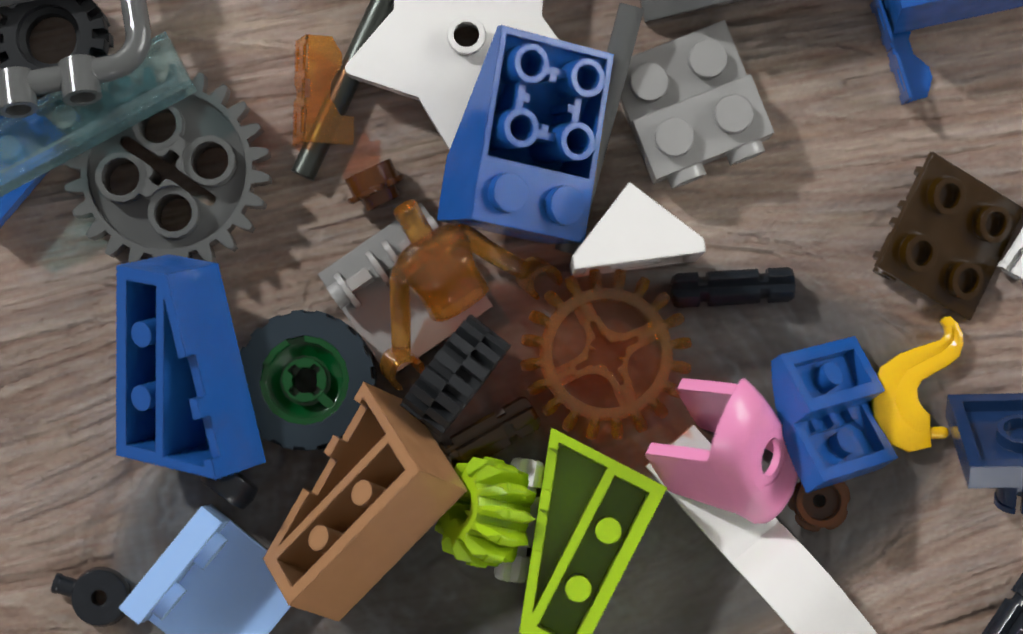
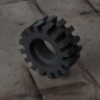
(20, 20)
(455, 375)

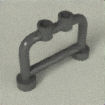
(78, 74)

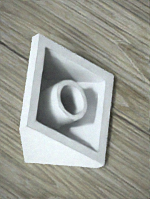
(636, 236)

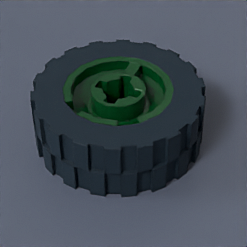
(299, 343)

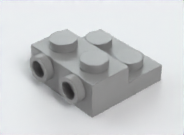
(693, 106)

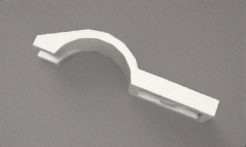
(773, 563)

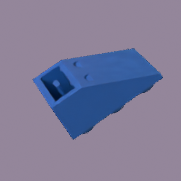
(529, 140)

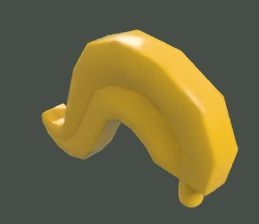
(898, 407)

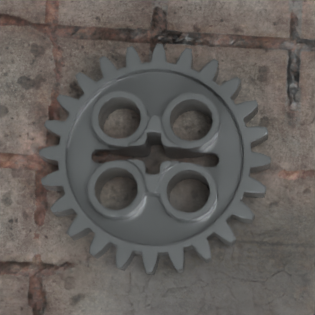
(136, 217)

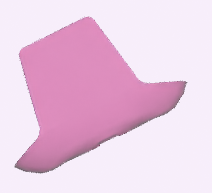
(731, 471)

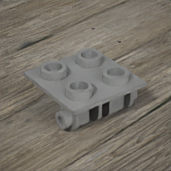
(361, 290)

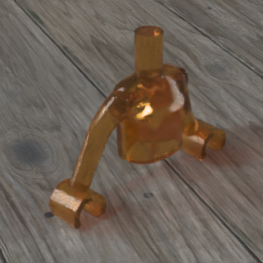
(445, 278)

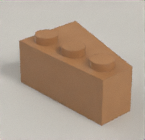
(365, 510)

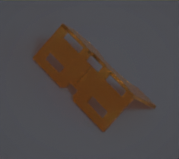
(322, 116)

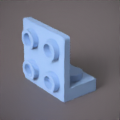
(209, 582)

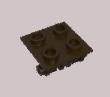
(948, 236)

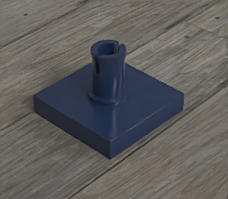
(990, 443)

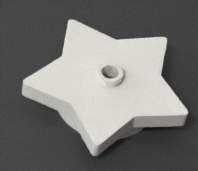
(421, 60)

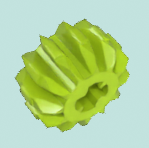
(490, 515)

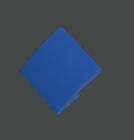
(827, 414)

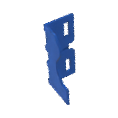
(909, 71)

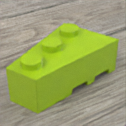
(583, 536)

